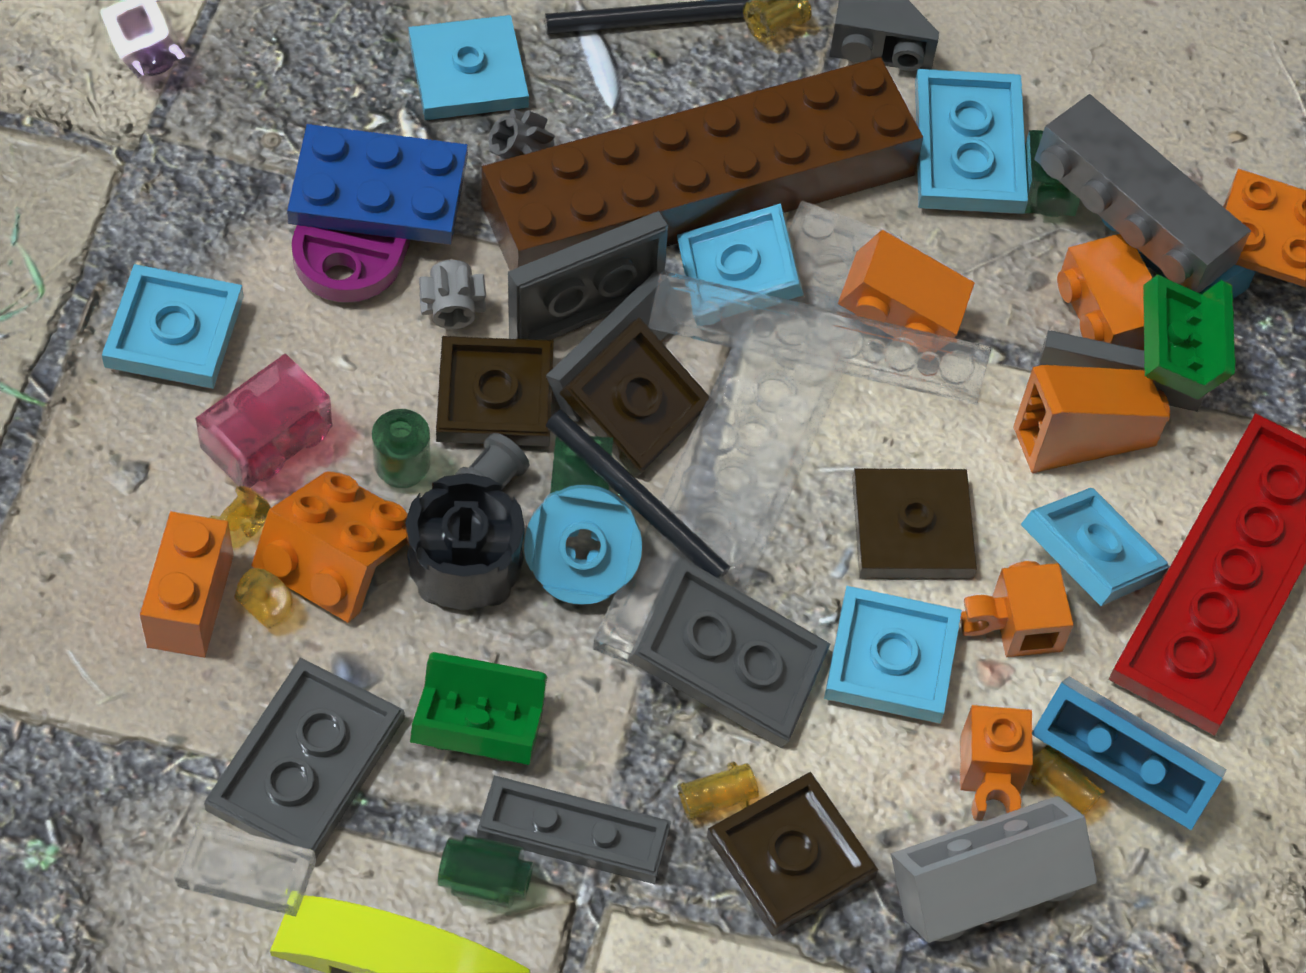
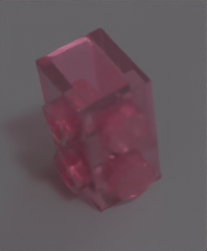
(265, 422)

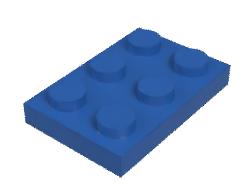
(378, 184)

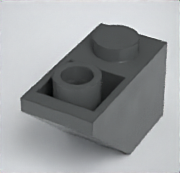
(884, 30)

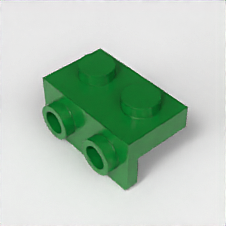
(1188, 336)
(480, 708)

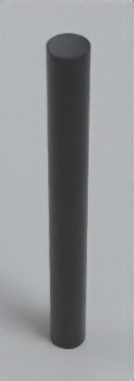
(643, 15)
(636, 495)

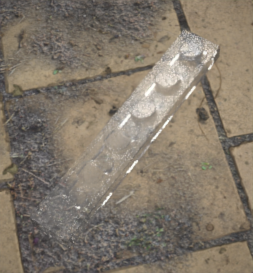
(819, 337)

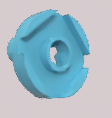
(555, 563)

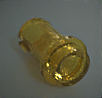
(1064, 780)
(718, 791)

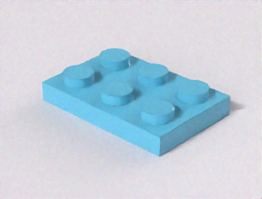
(971, 141)

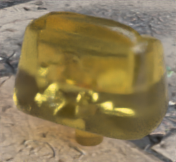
(245, 515)
(265, 597)

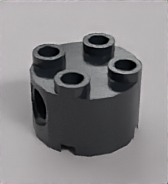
(465, 542)

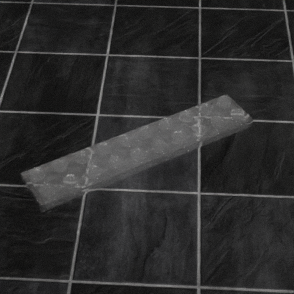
(746, 440)

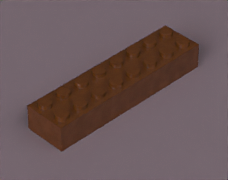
(707, 163)

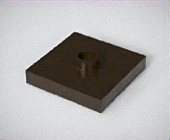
(494, 389)
(636, 396)
(913, 523)
(792, 853)

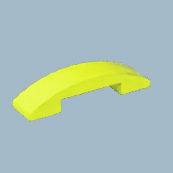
(377, 941)

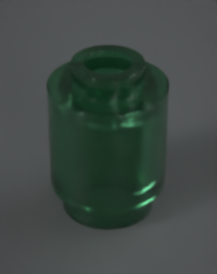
(401, 448)
(485, 870)

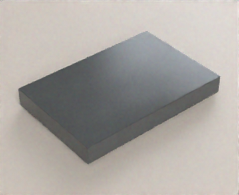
(584, 279)
(729, 652)
(305, 759)

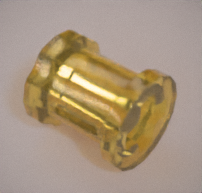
(769, 17)

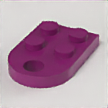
(371, 257)

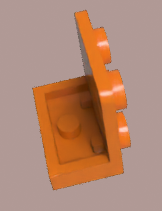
(1276, 222)
(330, 541)

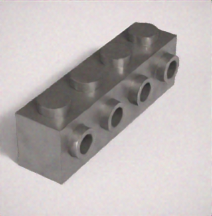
(1141, 194)

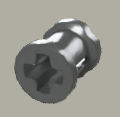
(499, 460)

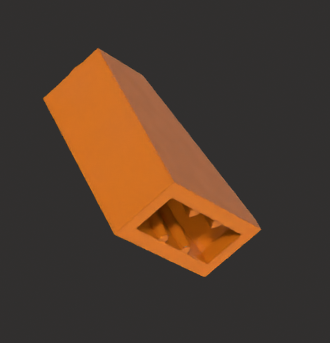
(1087, 414)

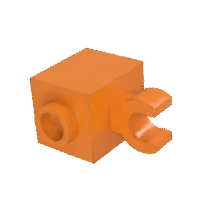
(1026, 607)
(995, 756)

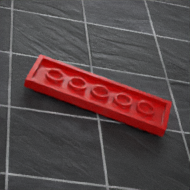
(1224, 582)

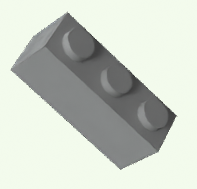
(994, 869)

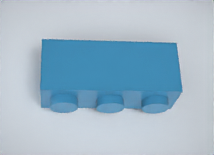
(1129, 752)

